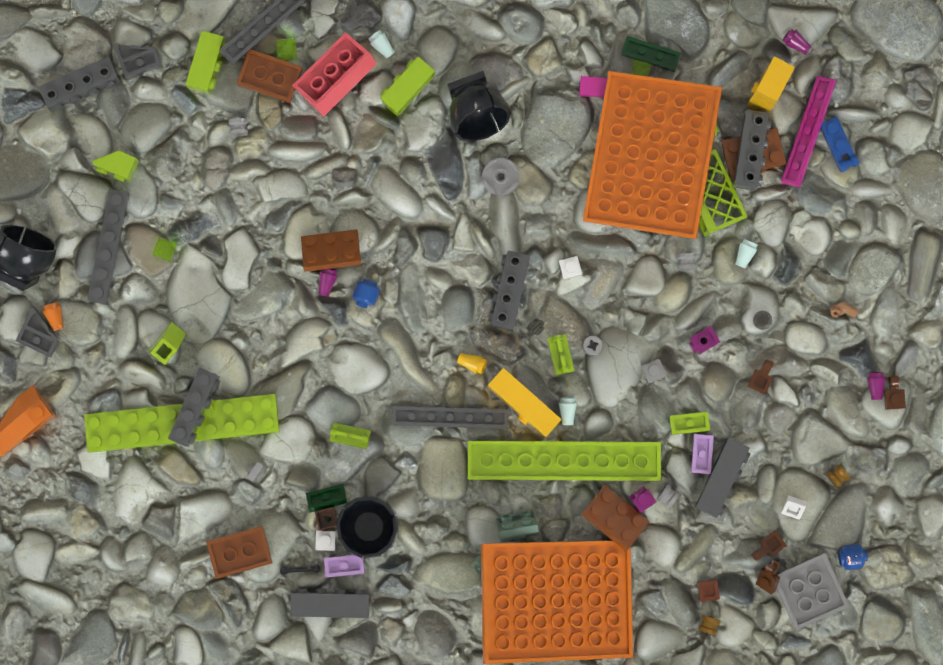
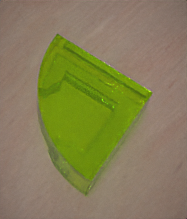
(641, 68)

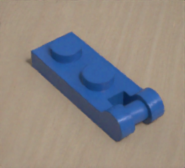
(838, 144)

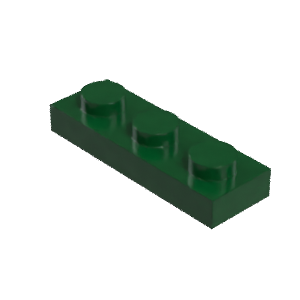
(650, 53)

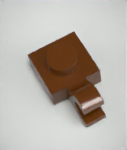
(761, 380)
(894, 397)
(770, 545)
(767, 578)

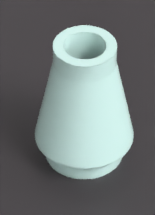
(381, 44)
(745, 253)
(567, 410)

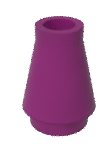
(796, 41)
(326, 281)
(876, 384)

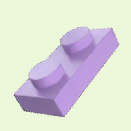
(702, 454)
(343, 566)

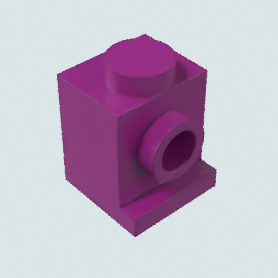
(710, 336)
(642, 499)

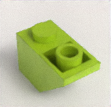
(118, 164)
(167, 343)

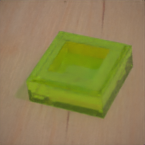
(286, 49)
(164, 249)

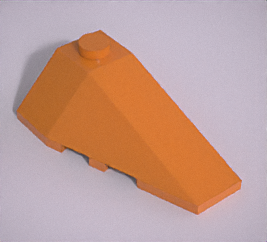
(23, 419)

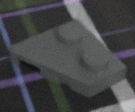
(137, 59)
(37, 334)

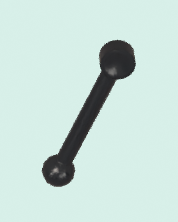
(284, 570)

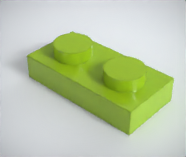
(689, 423)

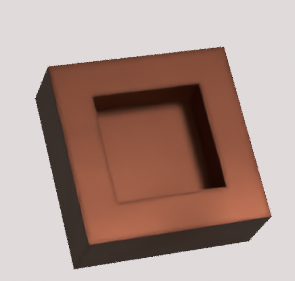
(708, 590)

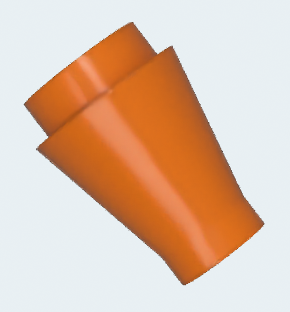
(54, 315)

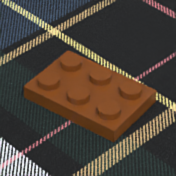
(269, 76)
(773, 153)
(330, 250)
(615, 517)
(239, 552)

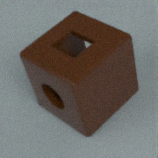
(320, 518)

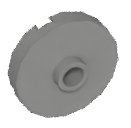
(504, 167)

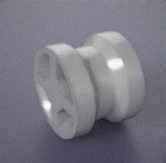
(238, 127)
(686, 261)
(592, 348)
(668, 496)

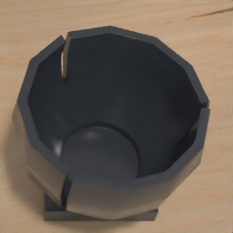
(472, 108)
(24, 261)
(367, 527)

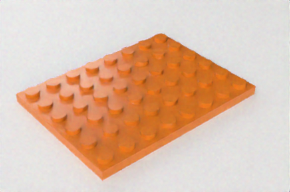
(652, 154)
(556, 601)

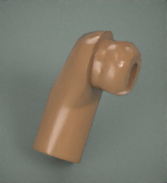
(842, 308)

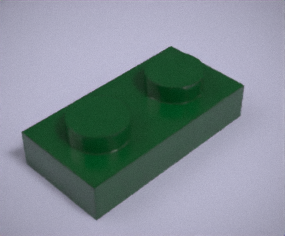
(326, 498)

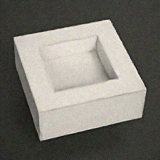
(570, 267)
(794, 507)
(325, 540)

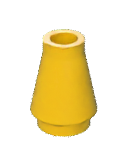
(472, 362)

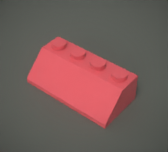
(334, 74)

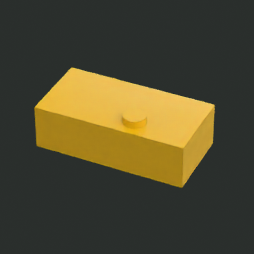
(770, 86)
(524, 403)

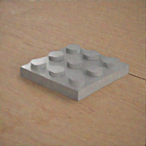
(810, 591)

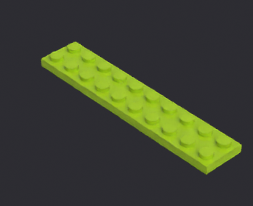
(154, 424)
(564, 460)

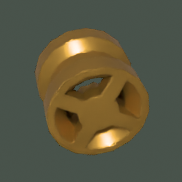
(838, 476)
(709, 625)

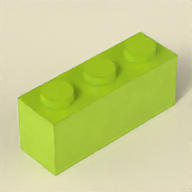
(206, 63)
(407, 85)

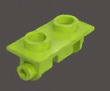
(560, 354)
(349, 435)

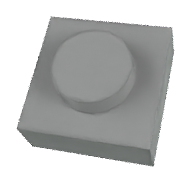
(653, 371)
(254, 471)

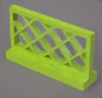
(706, 220)

